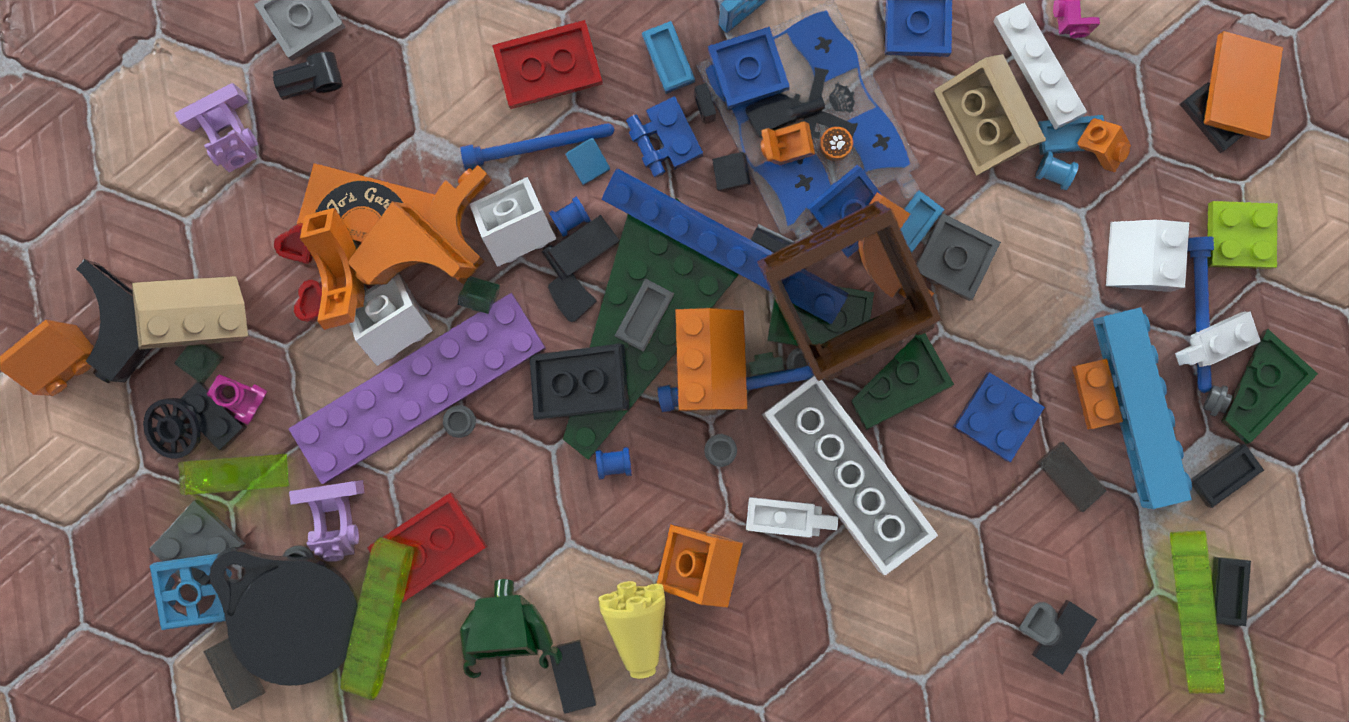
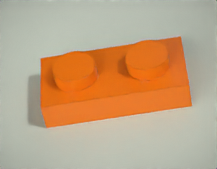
(1097, 394)

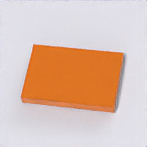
(1243, 85)

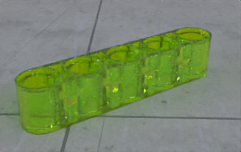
(1197, 612)
(376, 618)

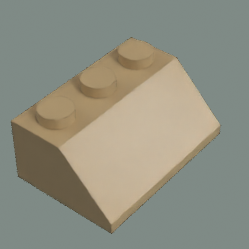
(989, 114)
(189, 312)

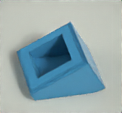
(587, 161)

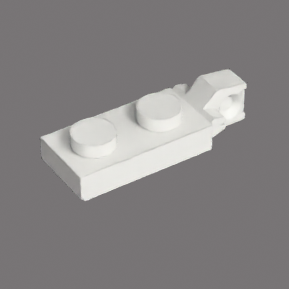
(1220, 341)
(787, 518)

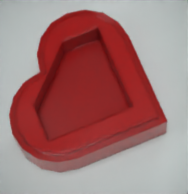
(291, 247)
(309, 303)

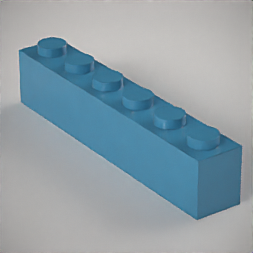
(1146, 418)

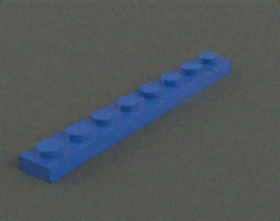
(718, 243)

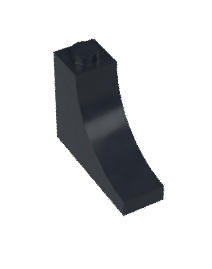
(117, 346)

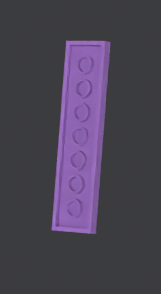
(416, 389)

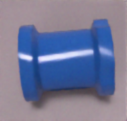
(569, 216)
(613, 463)

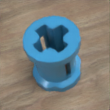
(1056, 170)

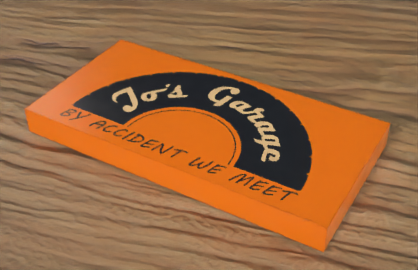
(357, 198)

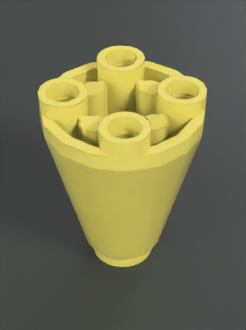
(635, 624)

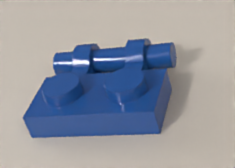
(673, 132)

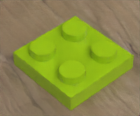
(1243, 234)

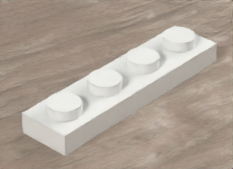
(1039, 66)

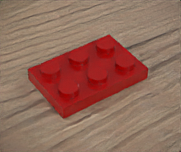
(547, 64)
(440, 540)

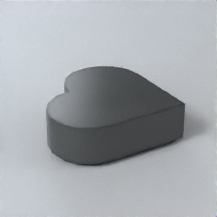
(1041, 625)

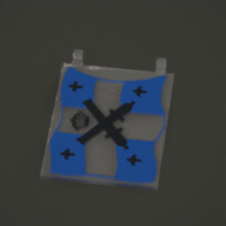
(828, 64)

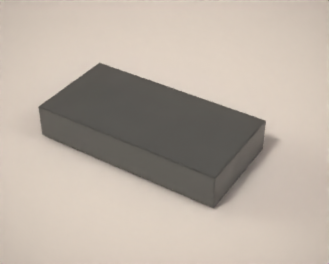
(644, 315)

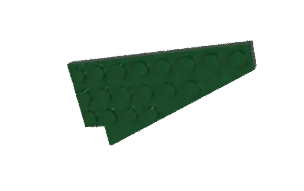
(670, 264)

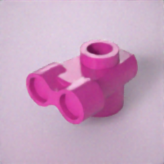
(244, 402)

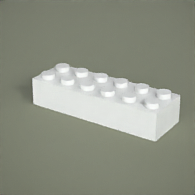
(850, 475)

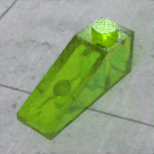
(233, 474)

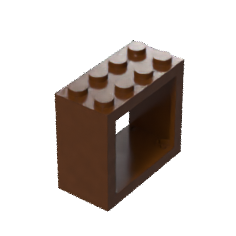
(886, 330)

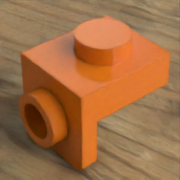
(1107, 142)
(787, 143)

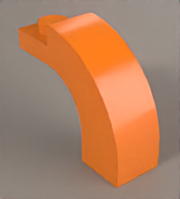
(448, 209)
(332, 248)
(874, 255)

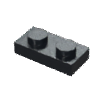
(217, 421)

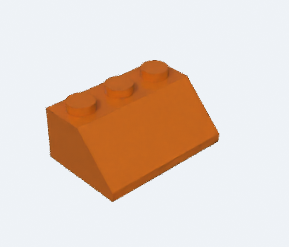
(711, 359)

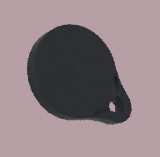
(285, 615)

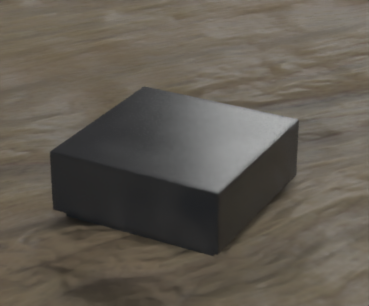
(704, 103)
(731, 171)

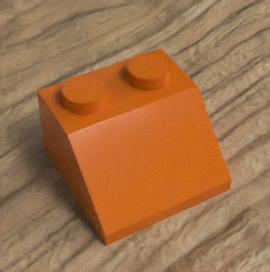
(47, 358)
(699, 566)

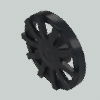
(172, 428)

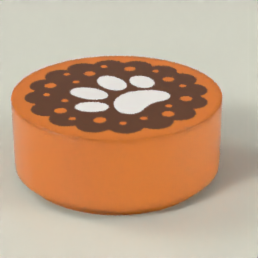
(836, 143)

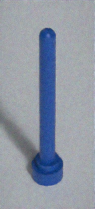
(476, 156)
(1200, 250)
(669, 395)

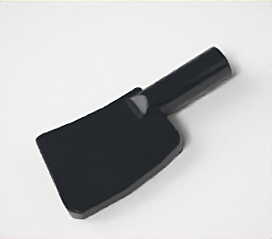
(778, 112)
(569, 293)

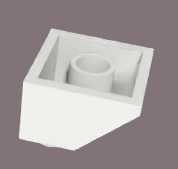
(512, 222)
(1148, 255)
(389, 320)

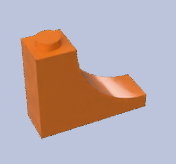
(403, 240)

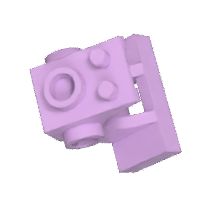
(216, 114)
(330, 544)

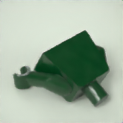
(504, 629)

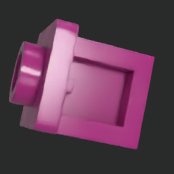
(1070, 19)

